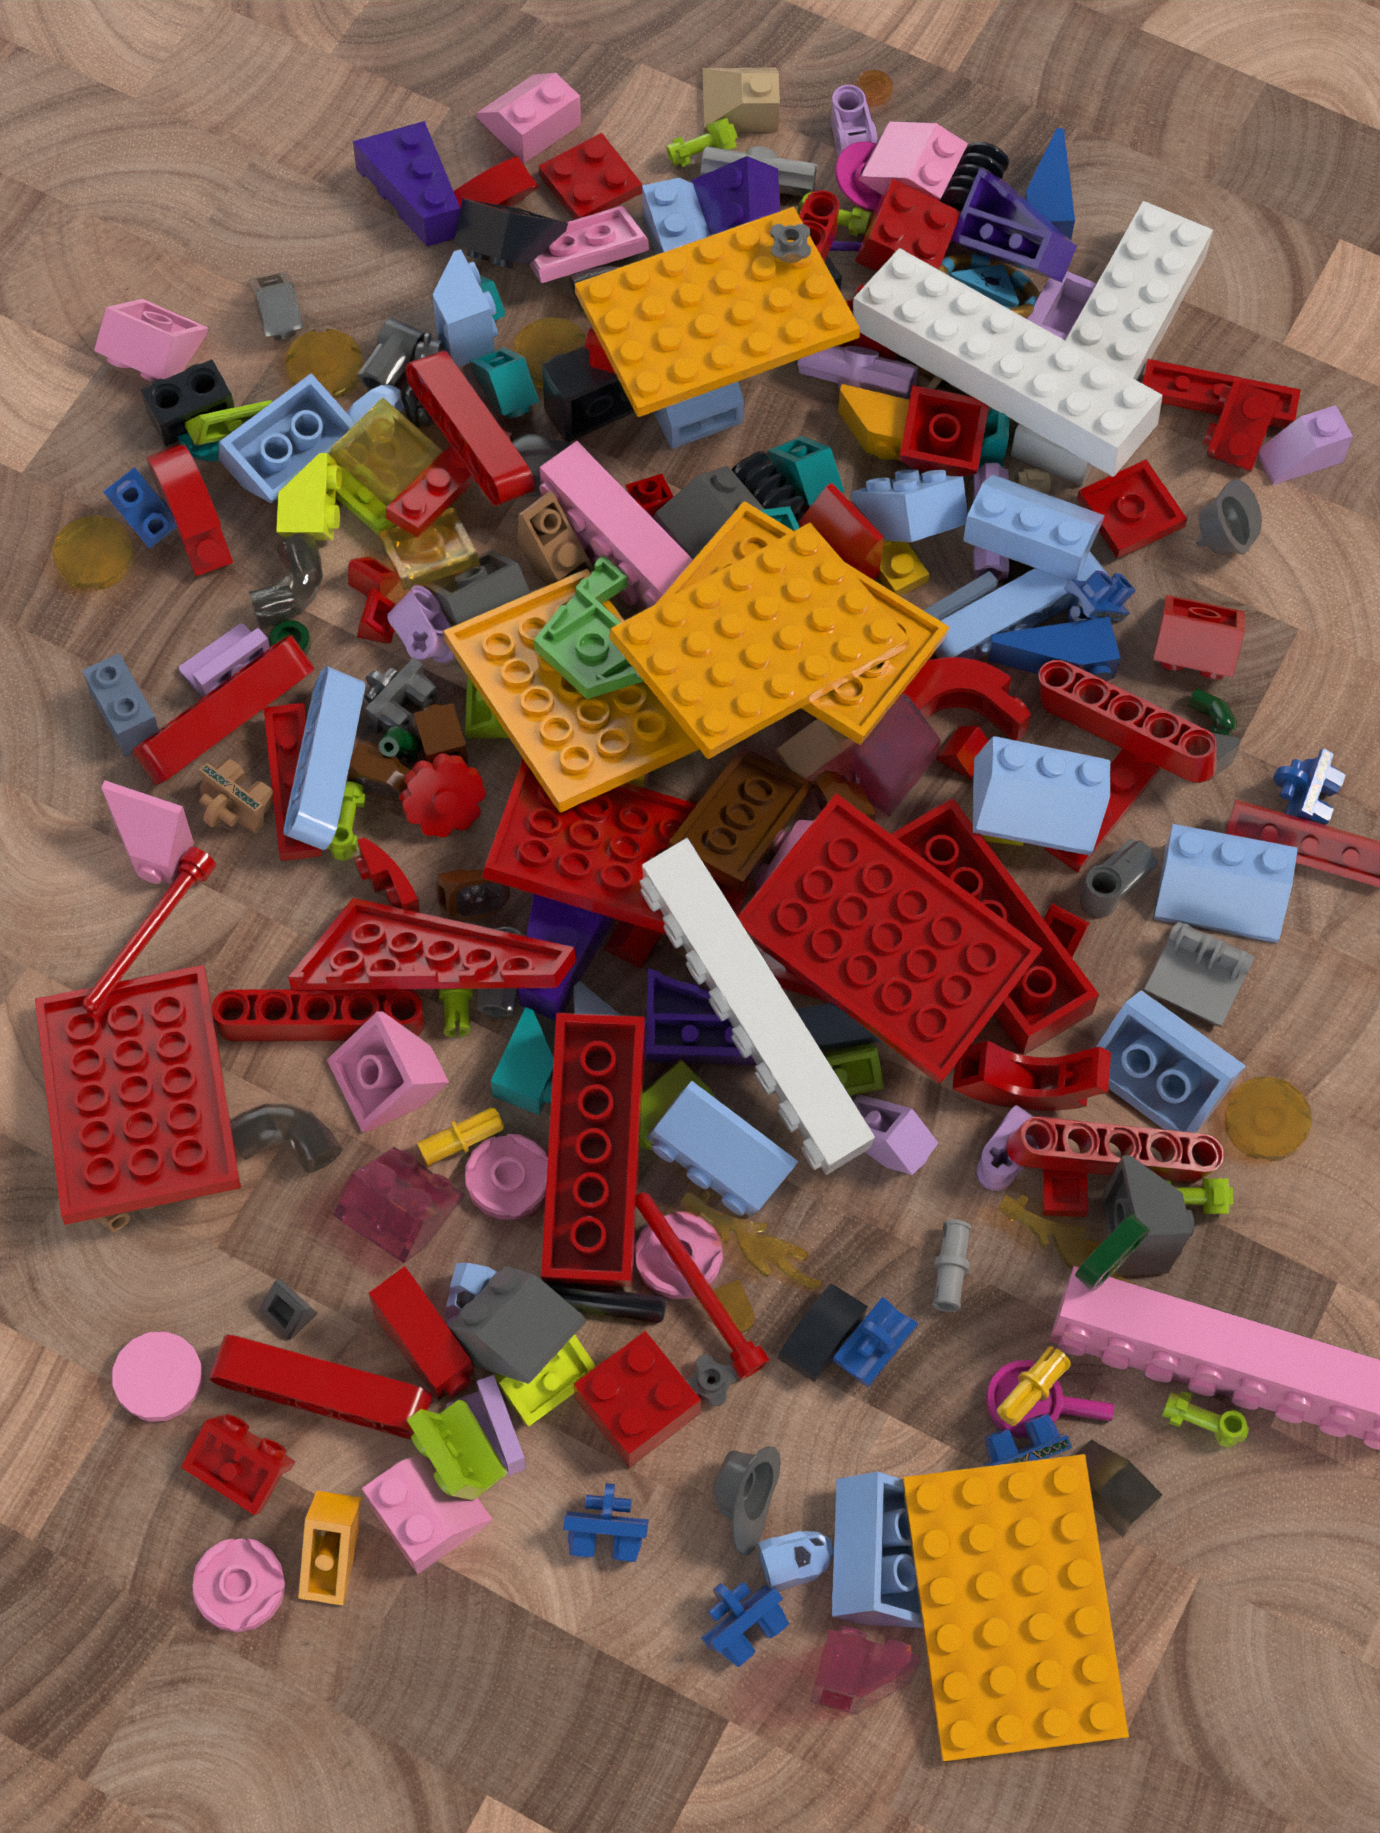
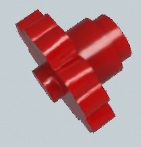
(442, 795)

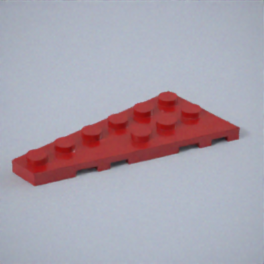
(406, 949)

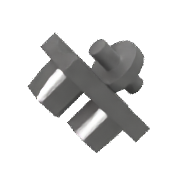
(393, 691)

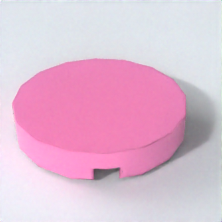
(507, 1176)
(659, 1270)
(157, 1376)
(238, 1584)

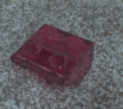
(894, 755)
(397, 1203)
(860, 1671)

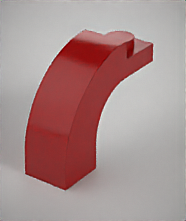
(190, 508)
(969, 685)
(1032, 1083)

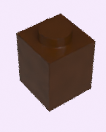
(440, 732)

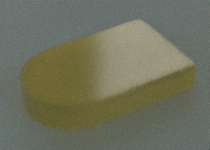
(737, 1304)

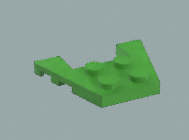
(578, 636)

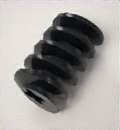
(975, 156)
(766, 485)

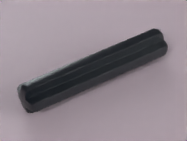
(612, 1302)

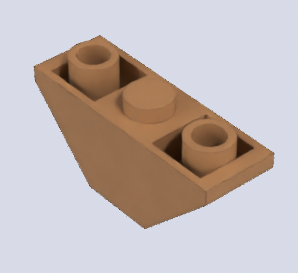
(550, 541)
(812, 748)

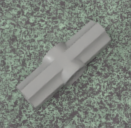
(794, 176)

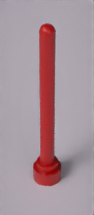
(194, 867)
(746, 1356)

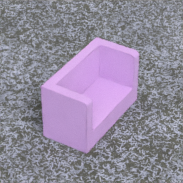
(1061, 304)

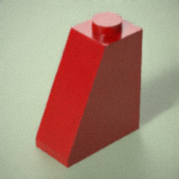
(421, 1334)

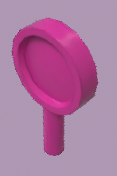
(1006, 1381)

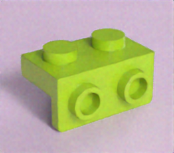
(457, 1450)

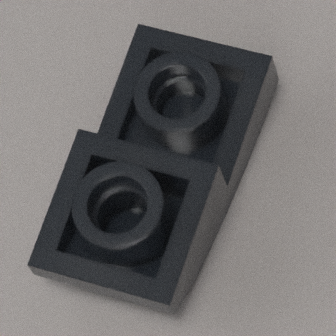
(822, 1332)

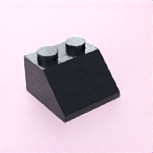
(504, 232)

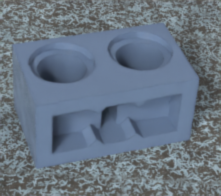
(120, 702)

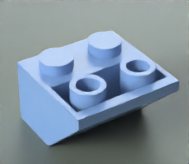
(463, 311)
(702, 415)
(913, 504)

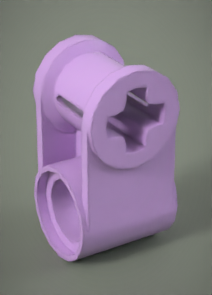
(851, 118)
(421, 625)
(995, 1151)

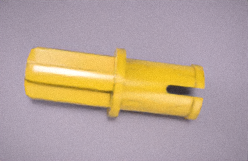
(460, 1136)
(1034, 1385)

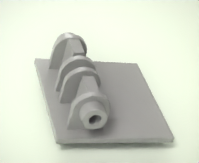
(1199, 974)

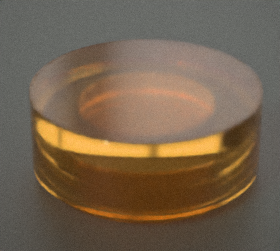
(876, 87)

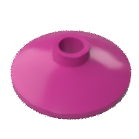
(848, 171)

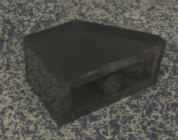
(276, 305)
(1118, 1488)

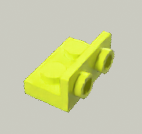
(551, 1384)

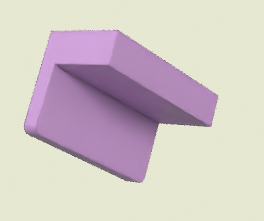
(223, 658)
(495, 1422)

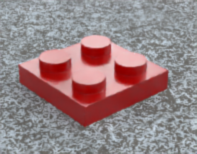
(590, 178)
(1134, 507)

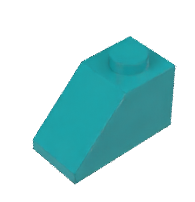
(505, 381)
(806, 466)
(525, 1068)

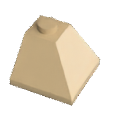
(744, 96)

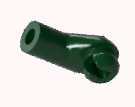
(1217, 709)
(400, 743)

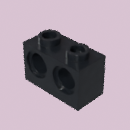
(186, 396)

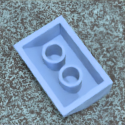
(672, 214)
(284, 438)
(1031, 527)
(1040, 795)
(1225, 883)
(1166, 1065)
(720, 1150)
(873, 1553)

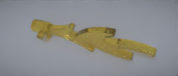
(753, 1246)
(1071, 1250)

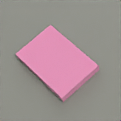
(591, 243)

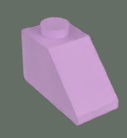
(1306, 446)
(900, 1135)

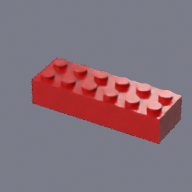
(1054, 988)
(594, 1150)

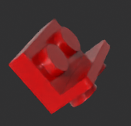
(1241, 425)
(237, 1462)

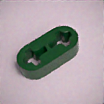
(1112, 1252)

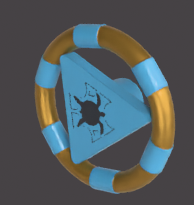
(993, 280)

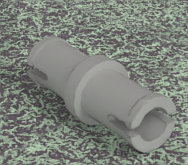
(951, 1265)

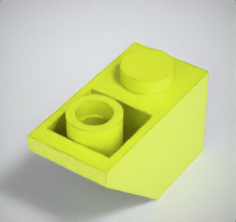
(309, 500)

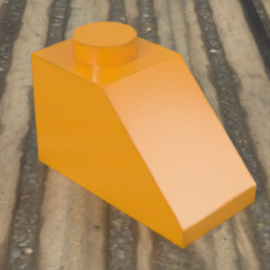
(874, 420)
(329, 1547)

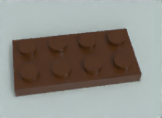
(743, 816)

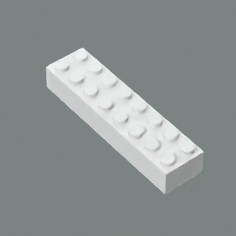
(1127, 314)
(1007, 362)
(756, 1007)

